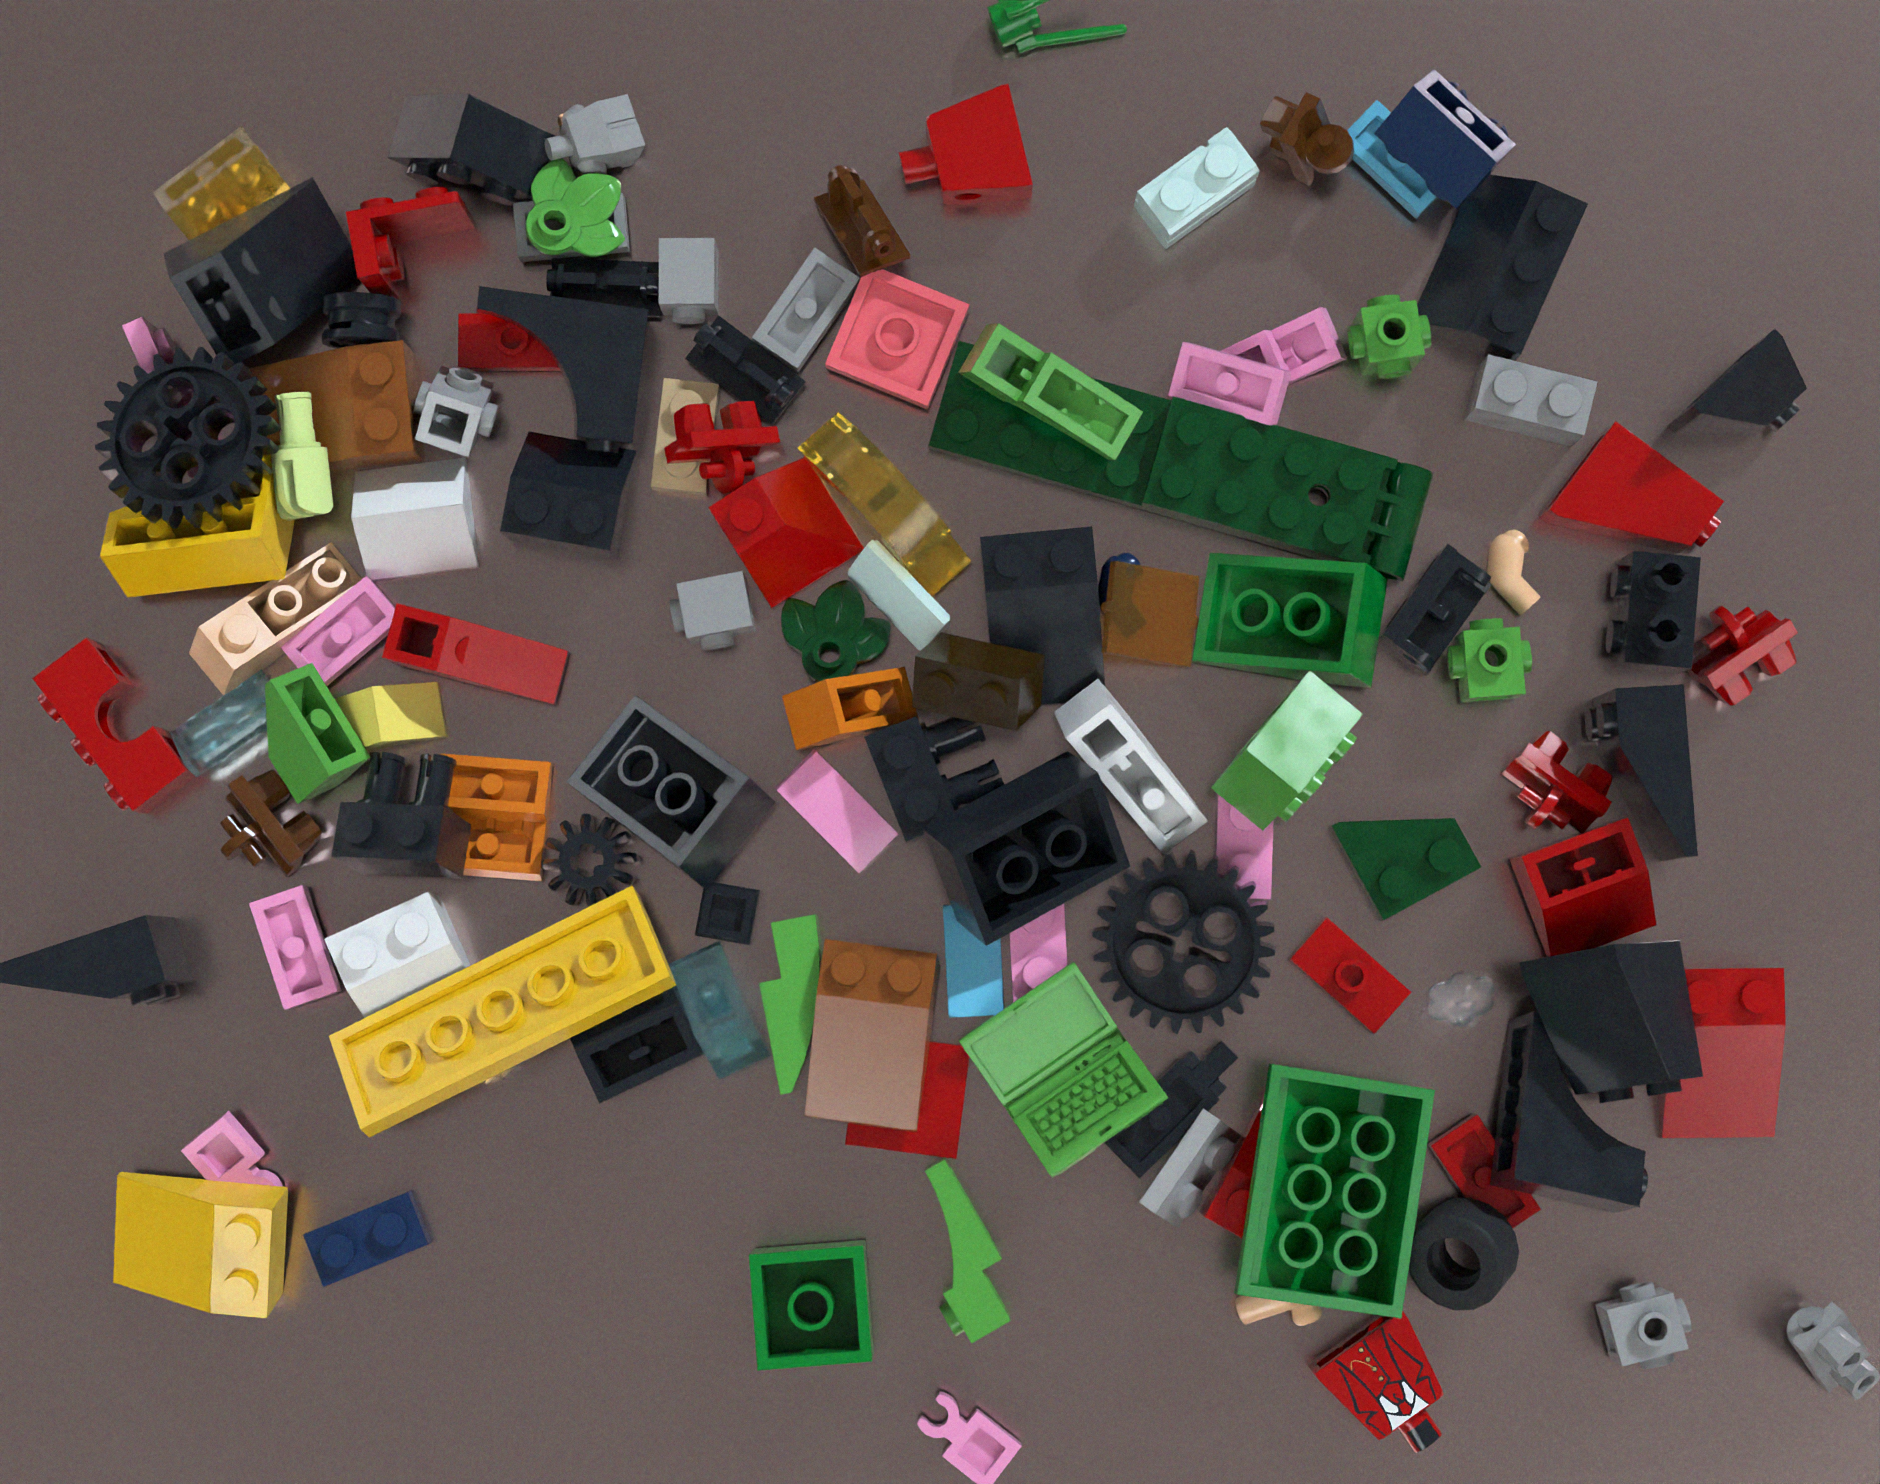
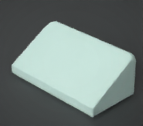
(898, 595)

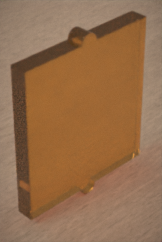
(1150, 614)

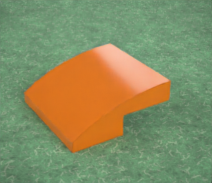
(507, 814)

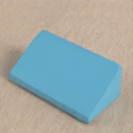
(971, 971)

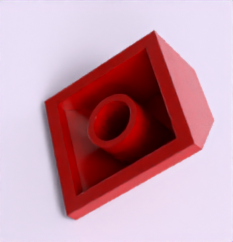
(786, 530)

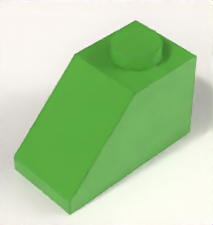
(309, 734)

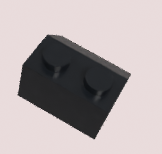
(568, 496)

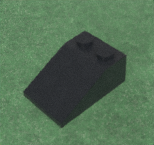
(1046, 602)
(1646, 751)
(671, 791)
(125, 961)

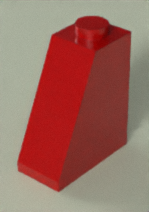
(1634, 496)

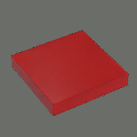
(939, 1111)

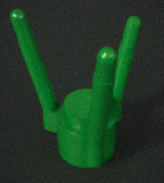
(1018, 18)

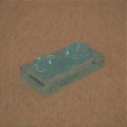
(223, 726)

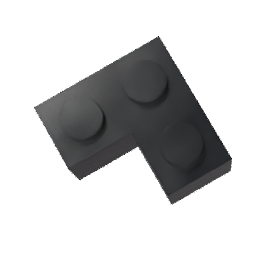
(467, 143)

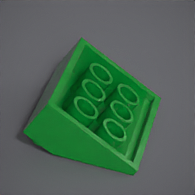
(1334, 1191)

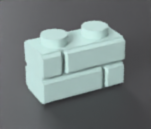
(1196, 188)

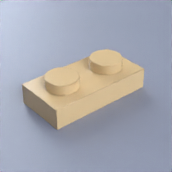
(680, 476)

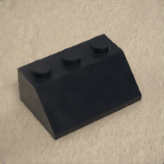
(1499, 265)

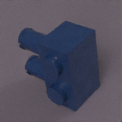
(1444, 138)

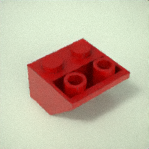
(1587, 888)

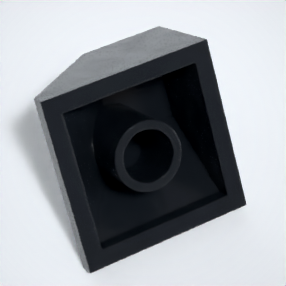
(1748, 395)

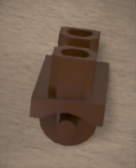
(1306, 137)
(253, 805)

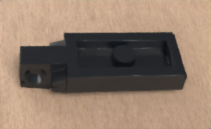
(1190, 1088)

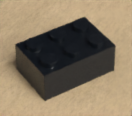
(1027, 847)

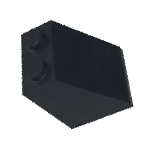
(1618, 1017)

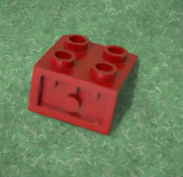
(387, 222)

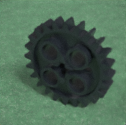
(222, 464)
(1166, 988)

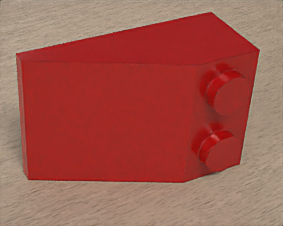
(1741, 1053)

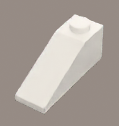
(1129, 766)

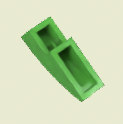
(792, 999)

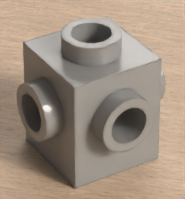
(455, 410)
(1625, 1320)

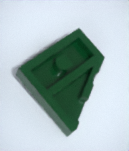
(1404, 859)

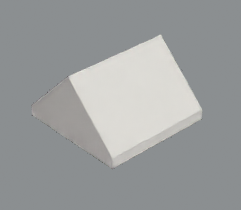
(415, 519)

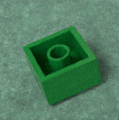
(811, 1305)

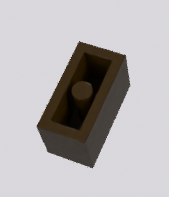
(978, 681)

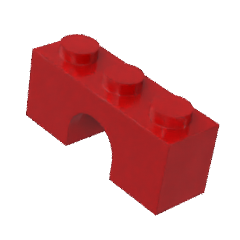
(82, 693)

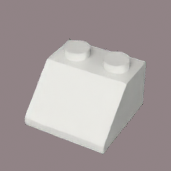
(397, 953)

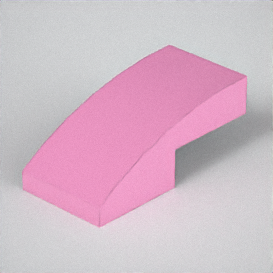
(1298, 346)
(836, 811)

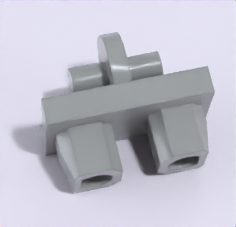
(1832, 1349)

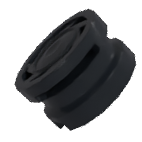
(360, 319)

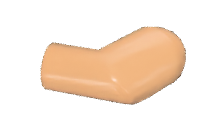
(1255, 1309)

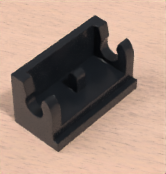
(1435, 609)

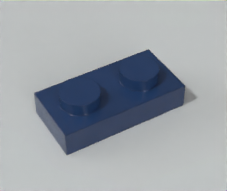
(367, 1238)

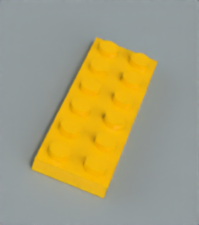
(501, 1011)

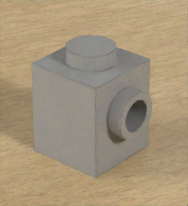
(713, 610)

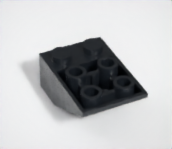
(263, 271)
(637, 1045)

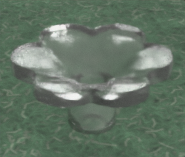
(1461, 999)

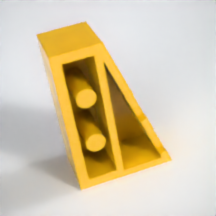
(238, 550)

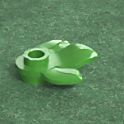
(578, 204)

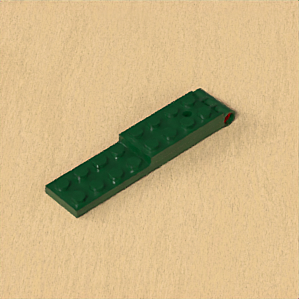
(1206, 472)

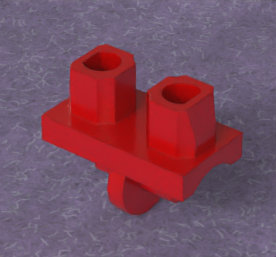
(724, 448)
(1736, 645)
(1554, 790)

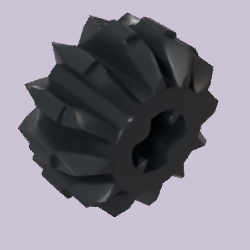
(576, 848)

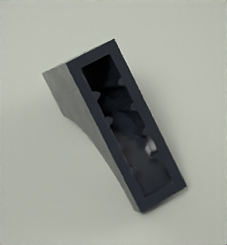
(595, 350)
(1548, 1140)

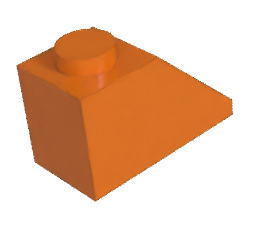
(848, 707)

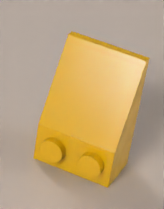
(201, 1242)

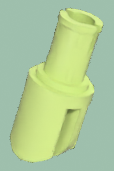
(301, 463)

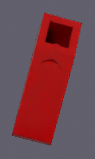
(474, 654)

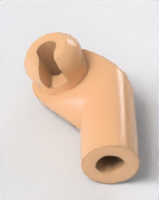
(1505, 569)

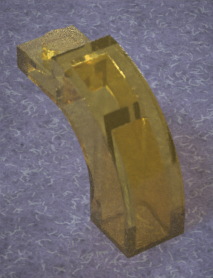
(885, 502)

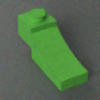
(1050, 390)
(971, 1299)

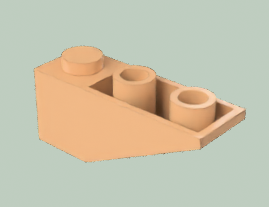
(254, 628)

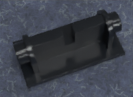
(607, 282)
(744, 368)

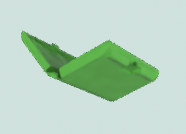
(1063, 1070)

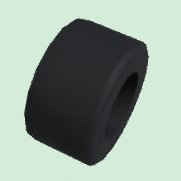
(1481, 1229)

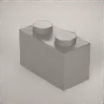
(1530, 400)

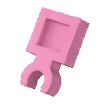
(228, 1154)
(976, 1445)

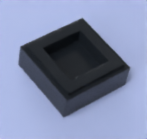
(728, 913)

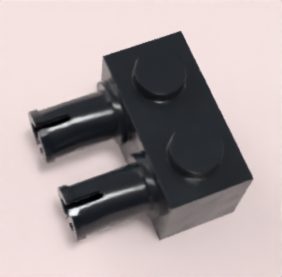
(1654, 612)
(908, 769)
(401, 838)

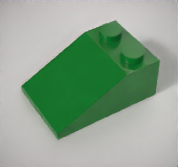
(1291, 617)

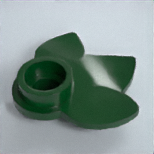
(835, 624)

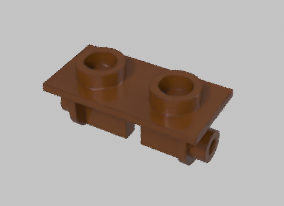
(860, 222)

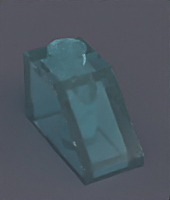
(718, 1010)

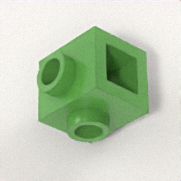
(1378, 352)
(1476, 677)

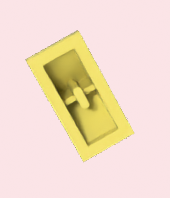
(395, 714)

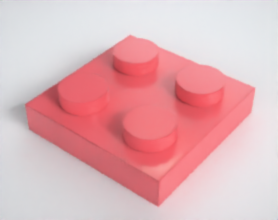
(897, 336)

